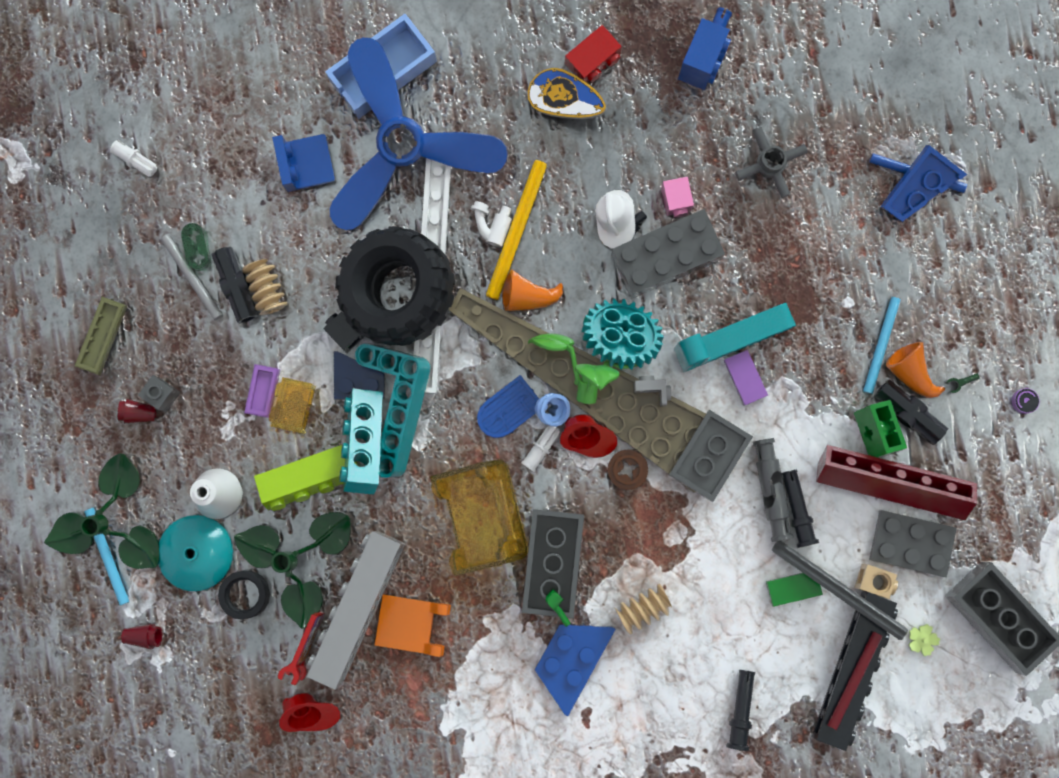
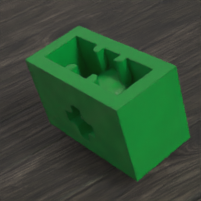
(880, 429)

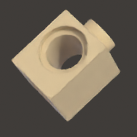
(865, 581)

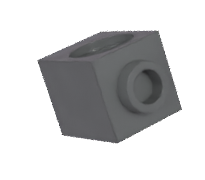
(159, 393)

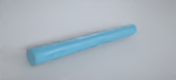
(881, 345)
(109, 564)

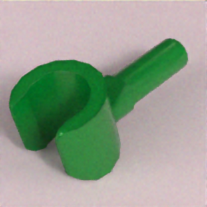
(553, 600)

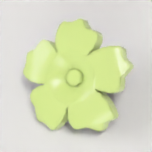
(923, 639)

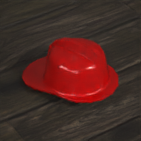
(587, 437)
(306, 714)

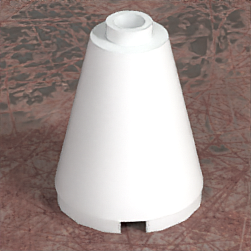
(216, 493)

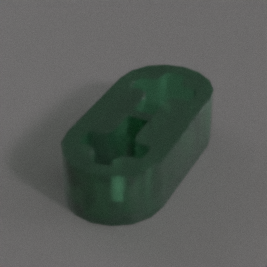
(190, 249)

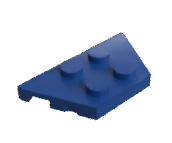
(571, 660)

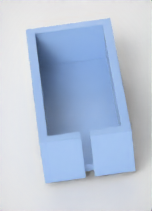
(406, 52)

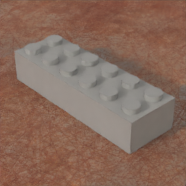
(355, 610)

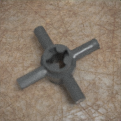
(774, 153)

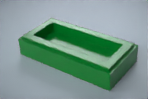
(792, 589)

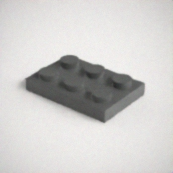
(710, 455)
(913, 543)

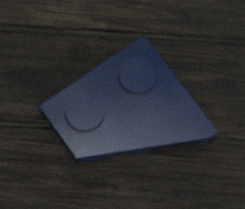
(351, 375)

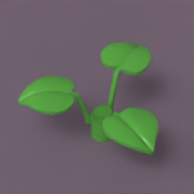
(593, 376)

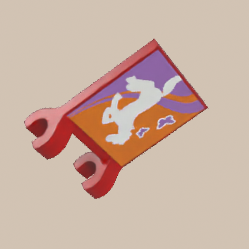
(302, 651)

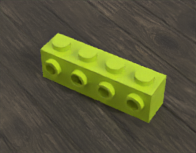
(301, 479)

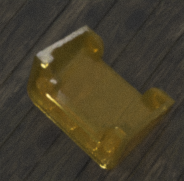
(482, 516)

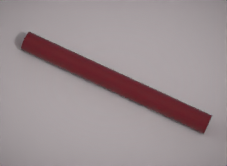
(854, 681)

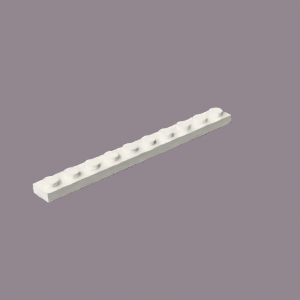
(434, 228)

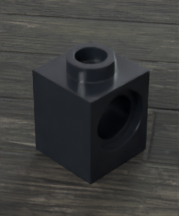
(342, 332)

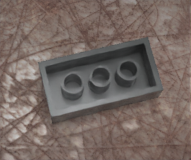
(667, 253)
(552, 561)
(1004, 618)

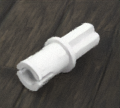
(133, 158)
(541, 447)

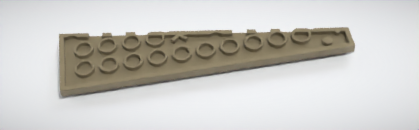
(633, 417)

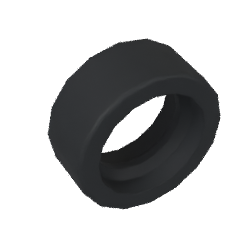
(224, 591)

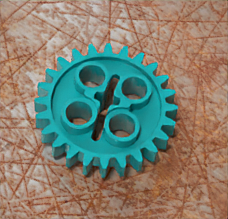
(622, 334)

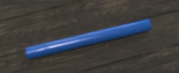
(902, 168)

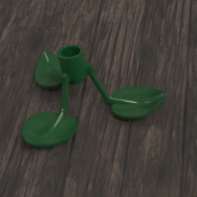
(74, 533)
(259, 549)

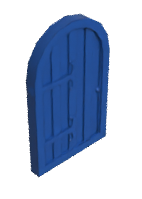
(507, 409)

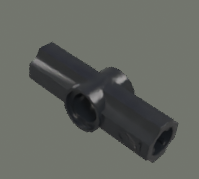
(234, 285)
(912, 412)

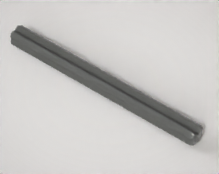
(840, 590)

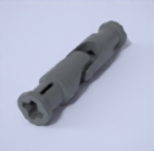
(776, 509)

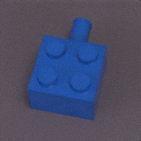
(706, 51)

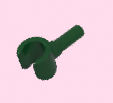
(961, 382)

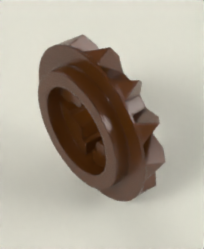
(631, 458)

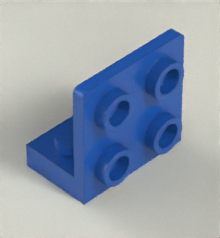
(303, 162)

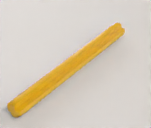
(516, 230)

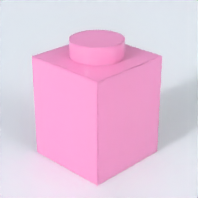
(677, 197)

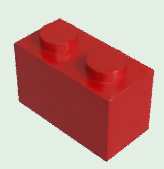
(593, 55)

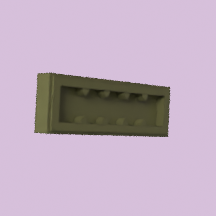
(101, 335)

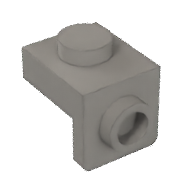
(648, 385)

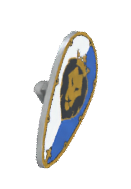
(564, 95)

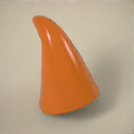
(524, 295)
(910, 367)

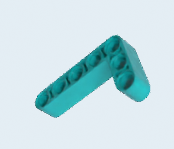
(701, 350)
(398, 403)

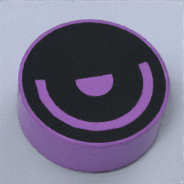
(1026, 401)

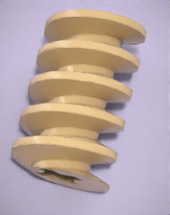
(263, 287)
(644, 609)

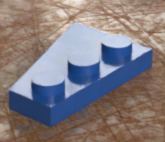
(924, 179)

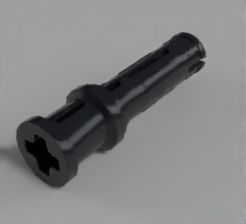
(801, 522)
(740, 723)

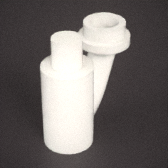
(497, 233)

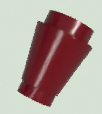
(135, 412)
(143, 636)

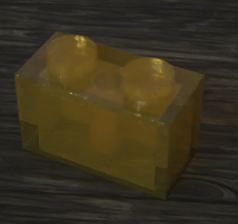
(292, 405)

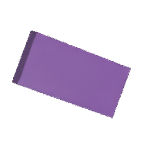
(745, 377)
(262, 390)

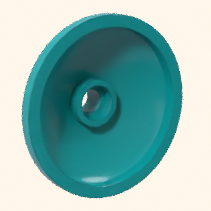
(212, 553)

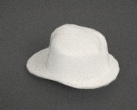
(615, 218)

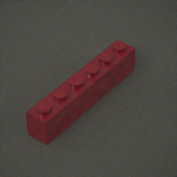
(897, 482)

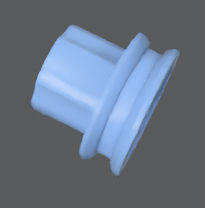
(558, 411)

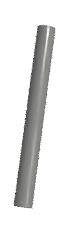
(191, 277)

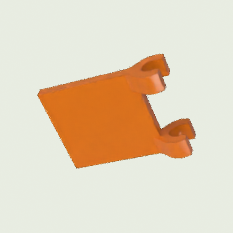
(408, 624)

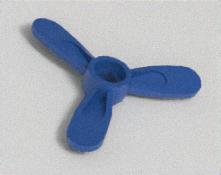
(380, 89)

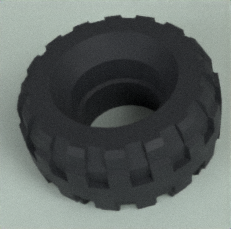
(369, 265)

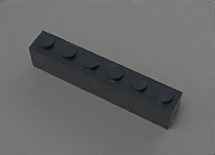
(853, 647)

